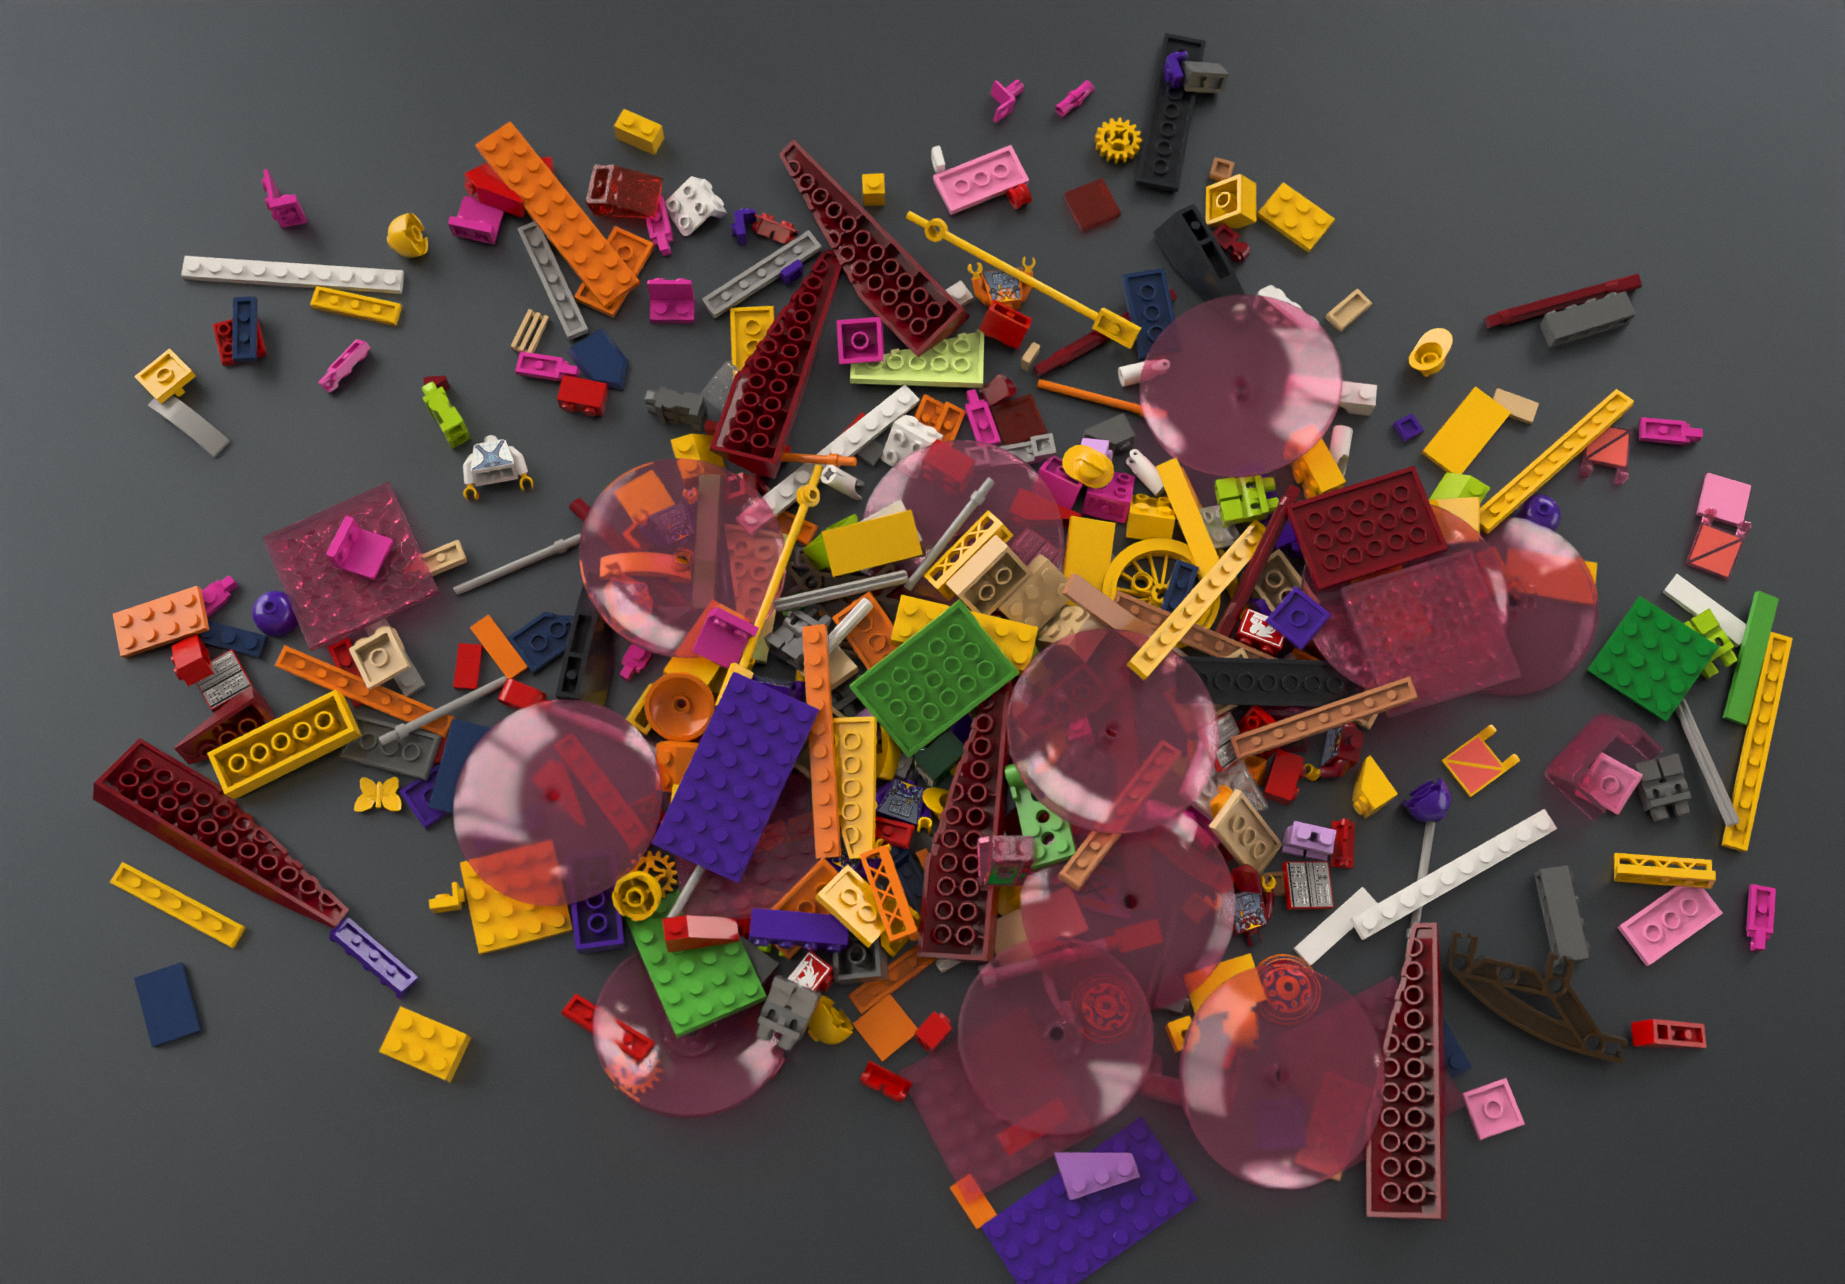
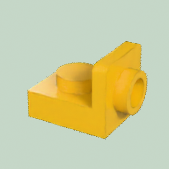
(447, 903)

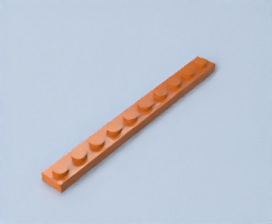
(821, 743)

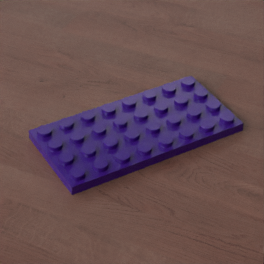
(735, 777)
(1064, 1240)

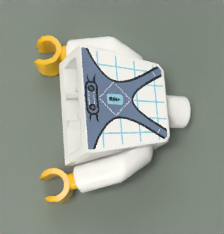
(492, 464)

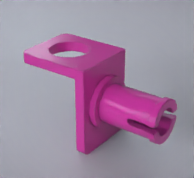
(1005, 97)

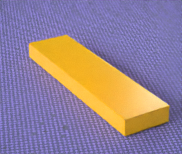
(356, 306)

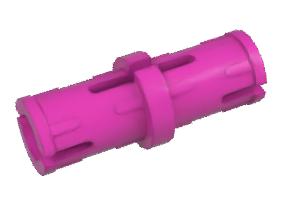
(1074, 98)

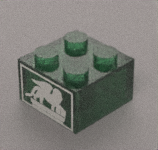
(938, 759)

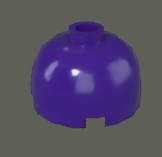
(1540, 510)
(274, 614)
(1429, 801)

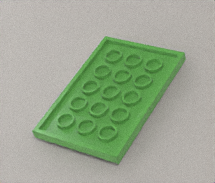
(934, 678)
(695, 983)

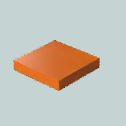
(885, 1027)

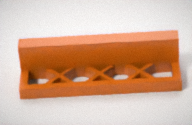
(899, 895)

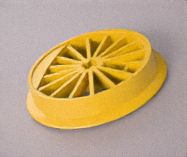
(1147, 549)

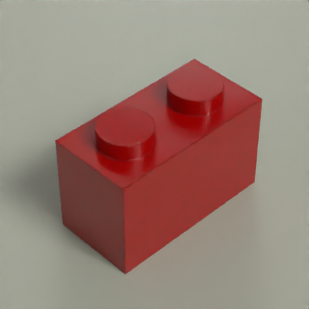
(1005, 324)
(582, 396)
(191, 660)
(1283, 777)
(933, 1032)

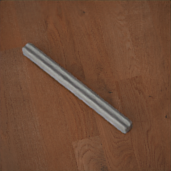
(841, 590)
(1706, 764)

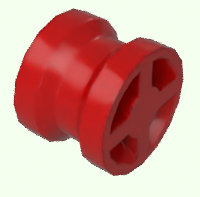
(1019, 196)

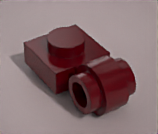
(1228, 240)

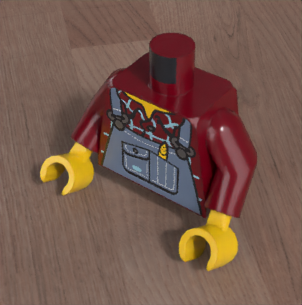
(1339, 754)
(1253, 912)

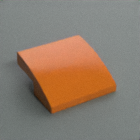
(942, 416)

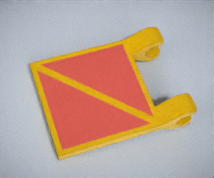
(1476, 764)

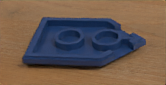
(600, 359)
(542, 639)

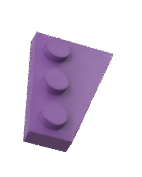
(1094, 1171)

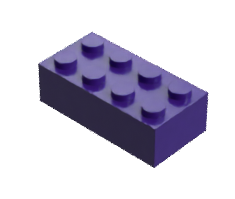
(598, 924)

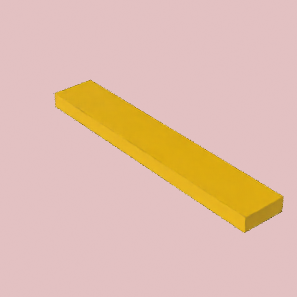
(1188, 515)
(178, 905)

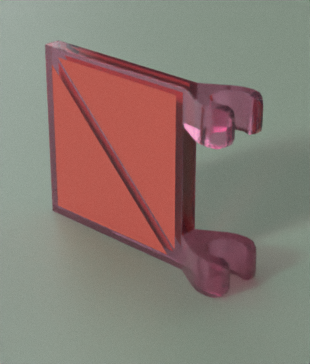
(1609, 450)
(1716, 548)

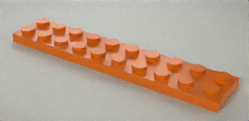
(558, 215)

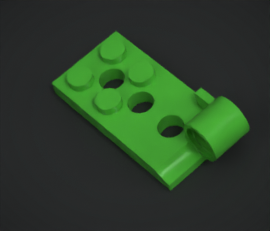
(1029, 812)

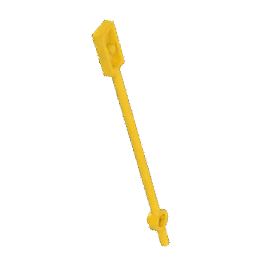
(1105, 321)
(805, 502)

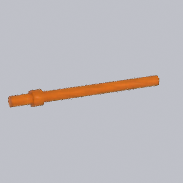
(1089, 396)
(831, 459)

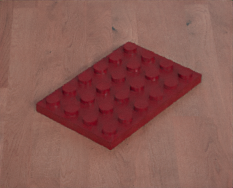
(1366, 528)

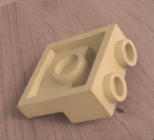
(380, 656)

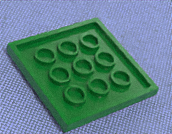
(1652, 659)

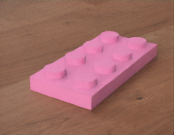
(980, 179)
(1669, 921)

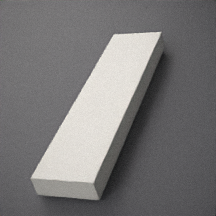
(1696, 602)
(1333, 927)

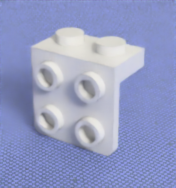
(693, 205)
(907, 437)
(1220, 536)

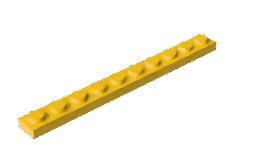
(1553, 460)
(1196, 601)
(1757, 741)

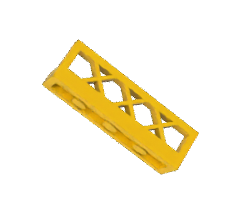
(966, 552)
(1661, 874)

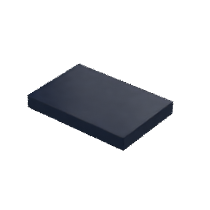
(167, 1004)

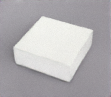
(937, 159)

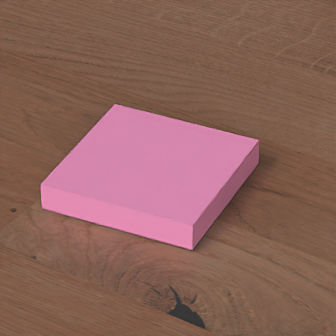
(1725, 496)
(1614, 782)
(1492, 1109)

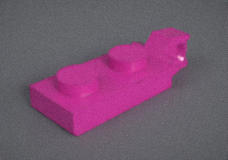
(660, 228)
(343, 365)
(544, 367)
(981, 419)
(1668, 431)
(217, 594)
(634, 661)
(1760, 915)

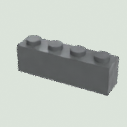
(1587, 319)
(1562, 914)

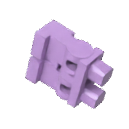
(1314, 839)

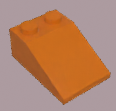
(673, 761)

